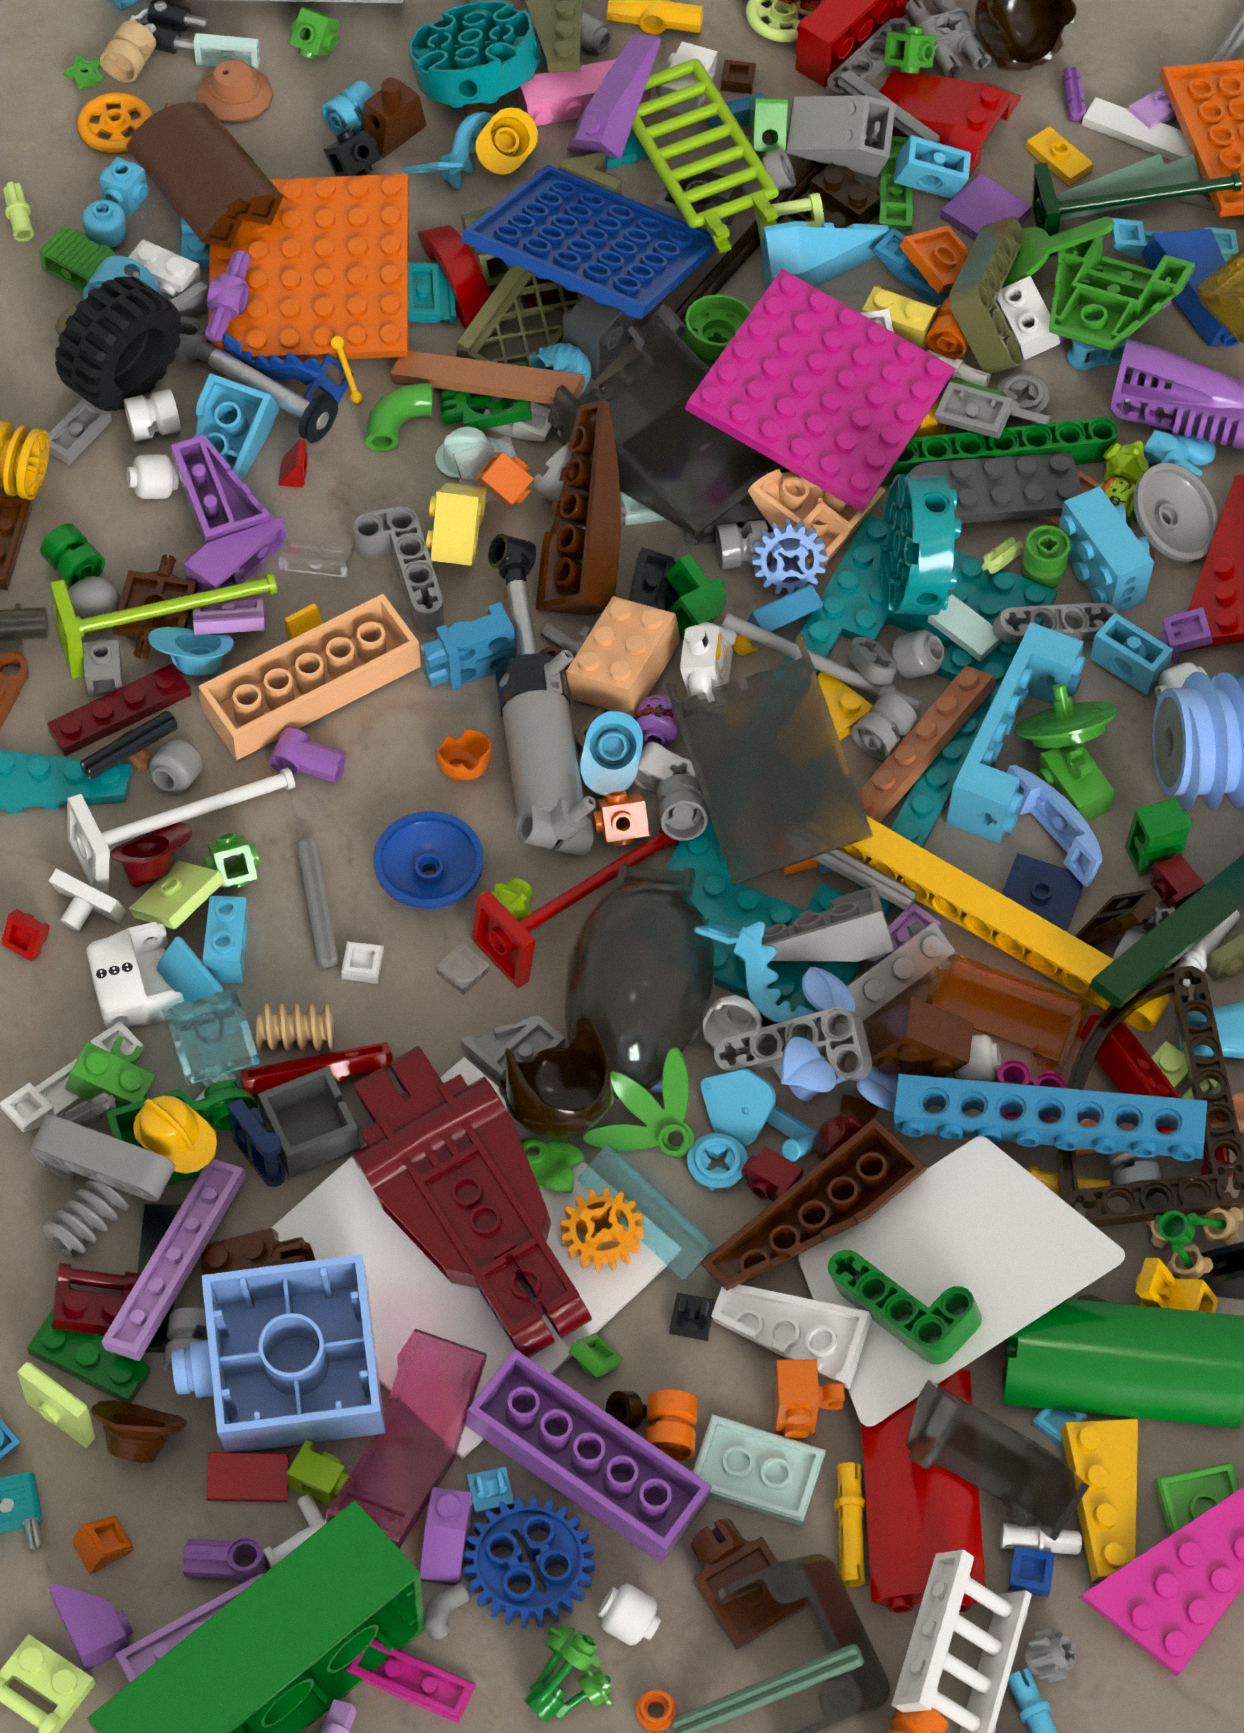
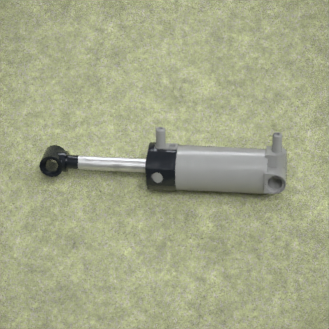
(538, 721)

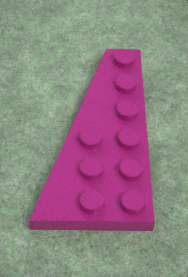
(1179, 1586)

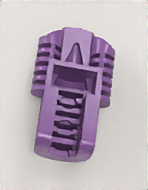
(1206, 399)

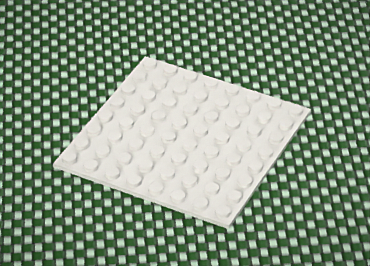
(412, 1293)

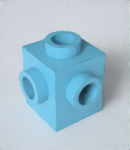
(124, 184)

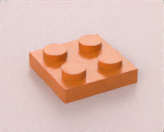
(937, 256)

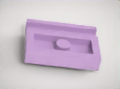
(230, 616)

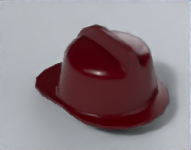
(151, 854)

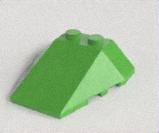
(1107, 298)

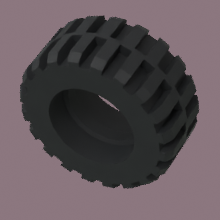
(118, 343)

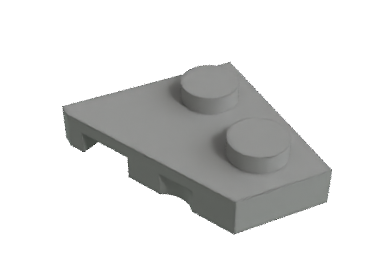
(523, 1040)

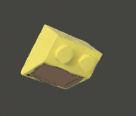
(909, 314)

